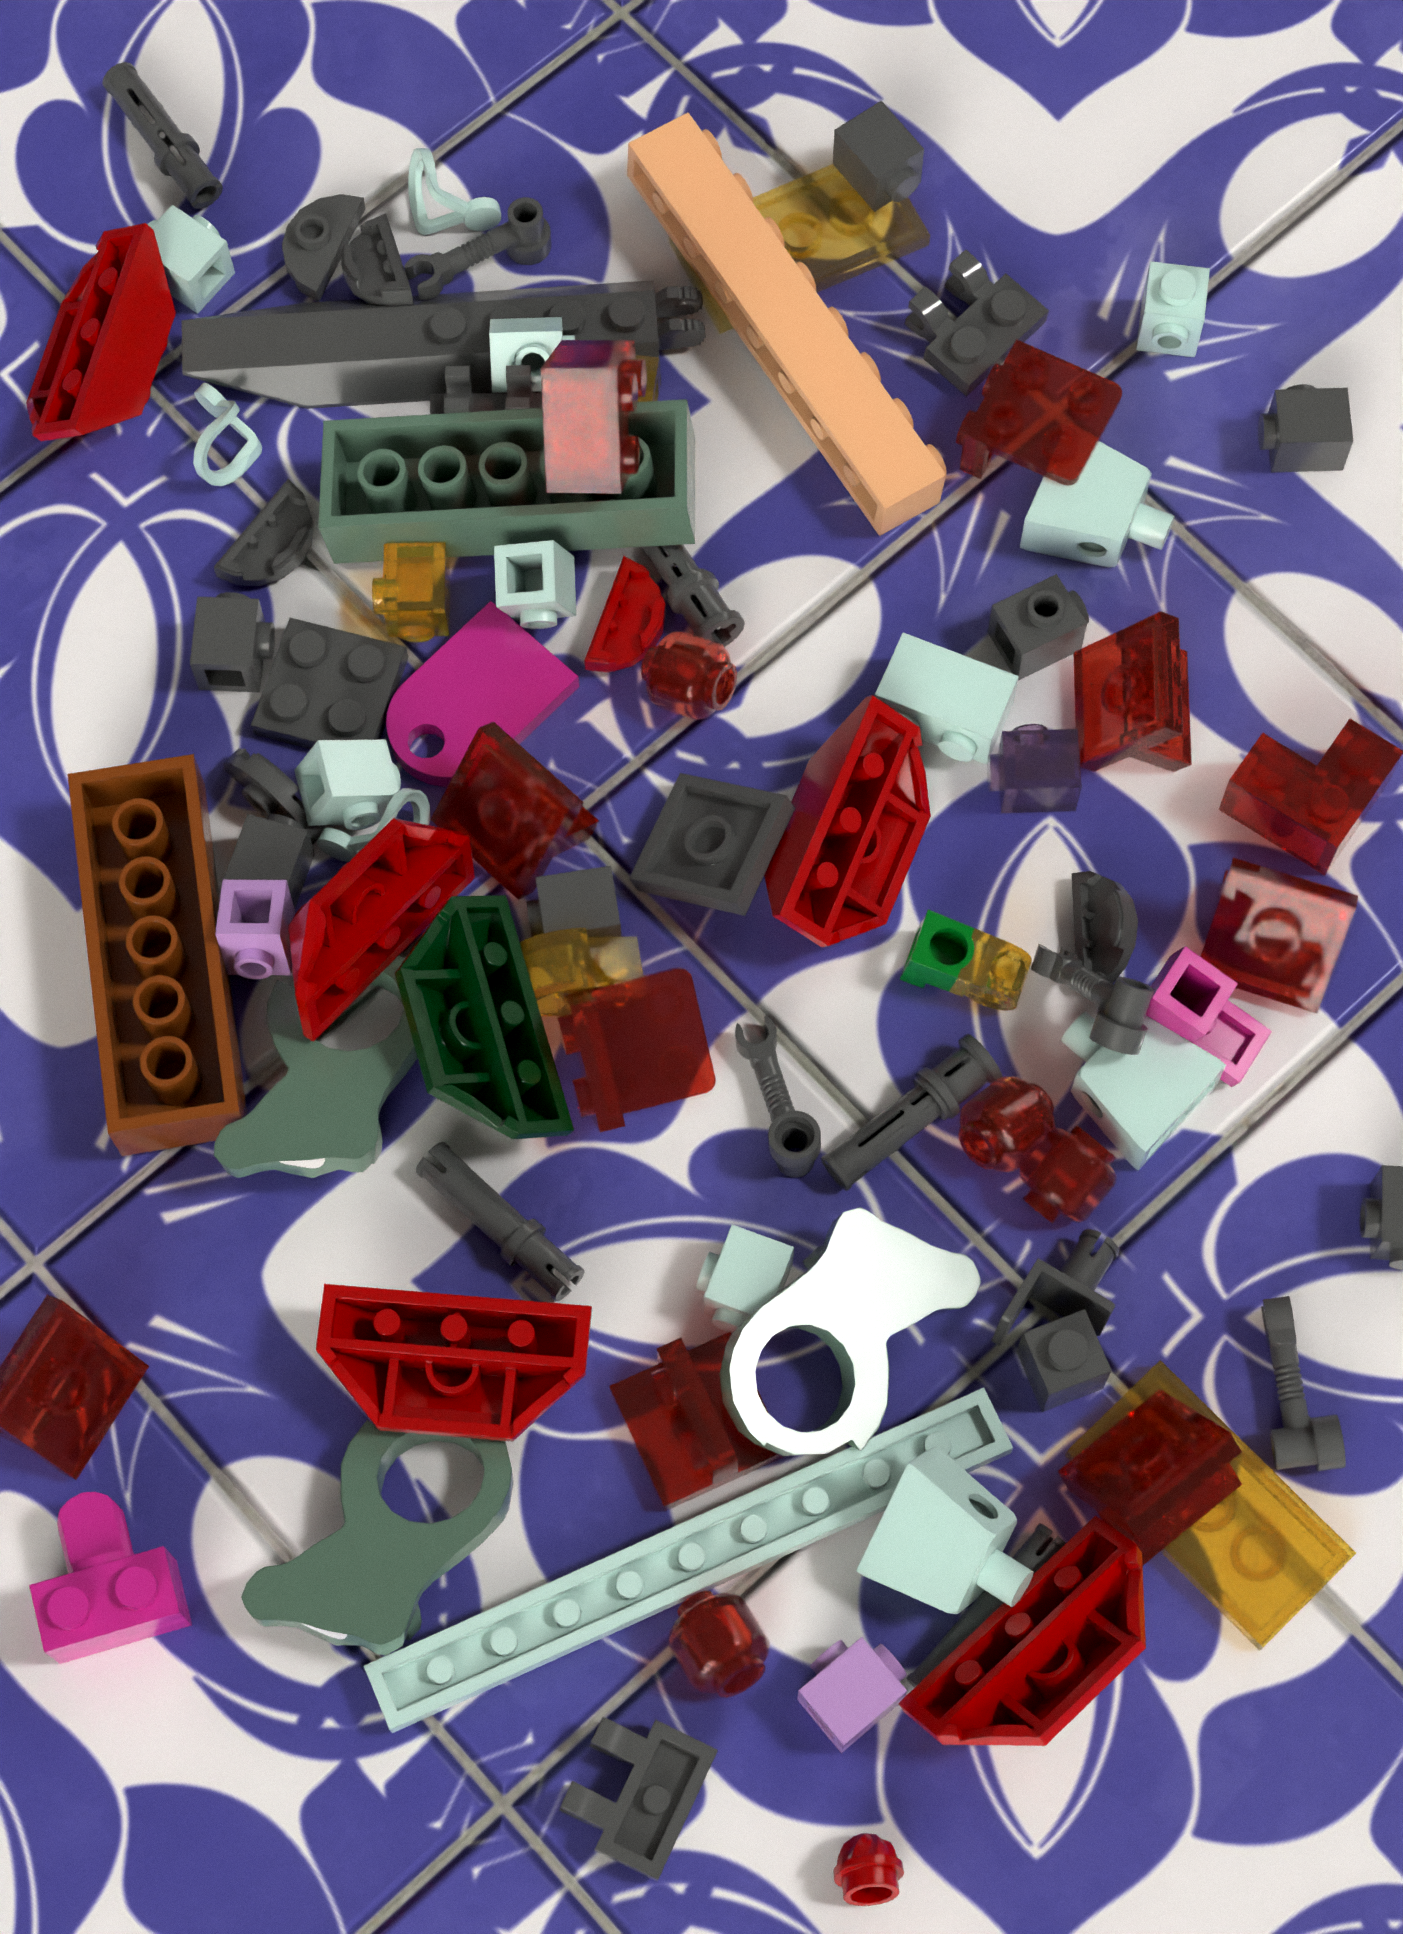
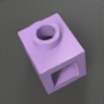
(255, 927)
(852, 1690)

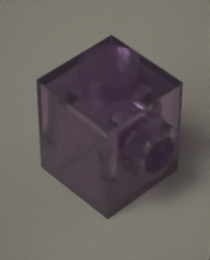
(1036, 770)

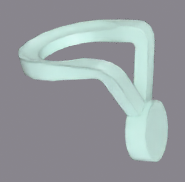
(477, 214)
(226, 414)
(344, 847)

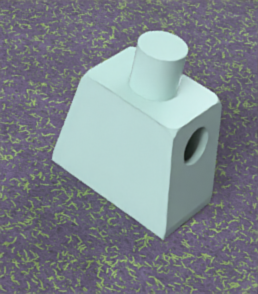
(1096, 513)
(1142, 1095)
(944, 1539)

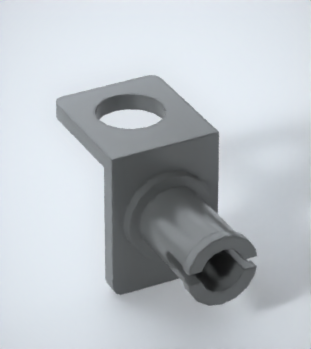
(1067, 1289)

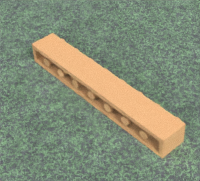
(786, 323)

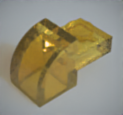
(573, 962)

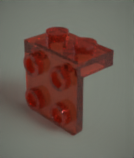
(1038, 416)
(636, 1045)

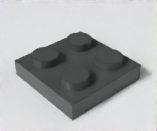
(328, 686)
(712, 843)

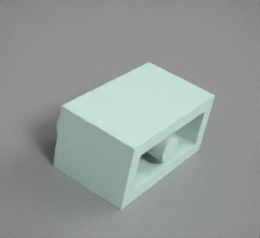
(949, 696)

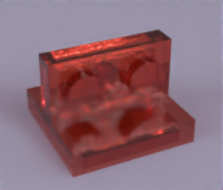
(1134, 697)
(511, 810)
(1277, 933)
(64, 1386)
(683, 1425)
(1155, 1472)

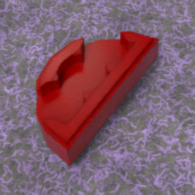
(629, 620)

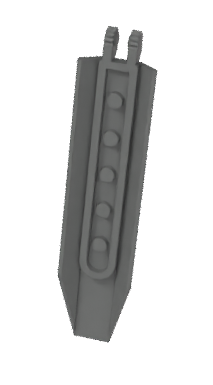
(399, 353)

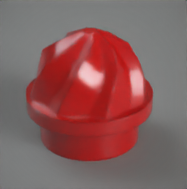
(868, 1870)

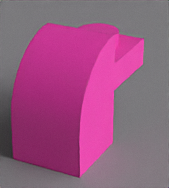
(1194, 1003)

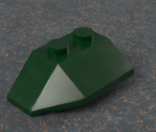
(481, 1021)

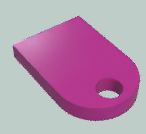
(476, 678)

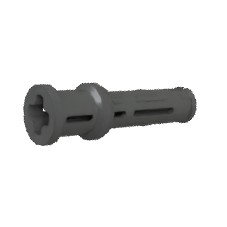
(692, 592)
(935, 1095)

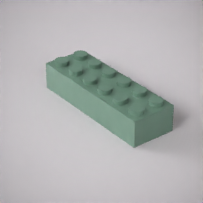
(484, 485)

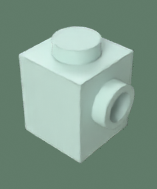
(192, 257)
(1173, 309)
(522, 343)
(535, 583)
(347, 782)
(743, 1276)

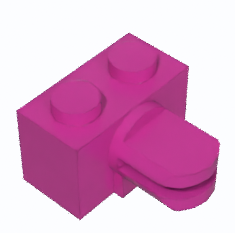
(108, 1589)

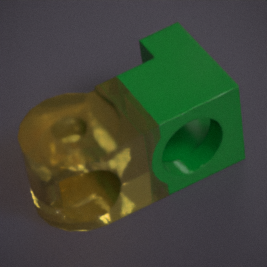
(966, 962)

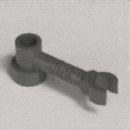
(523, 237)
(1120, 1005)
(788, 1127)
(1302, 1438)

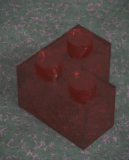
(585, 415)
(1307, 805)

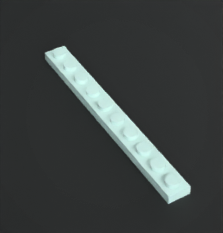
(675, 1564)

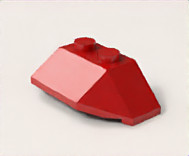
(104, 339)
(852, 828)
(372, 915)
(452, 1358)
(1045, 1656)

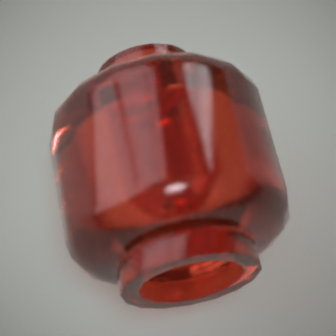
(689, 675)
(1005, 1123)
(1068, 1175)
(719, 1643)

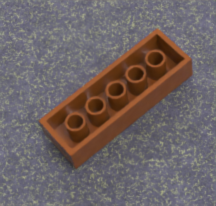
(155, 954)

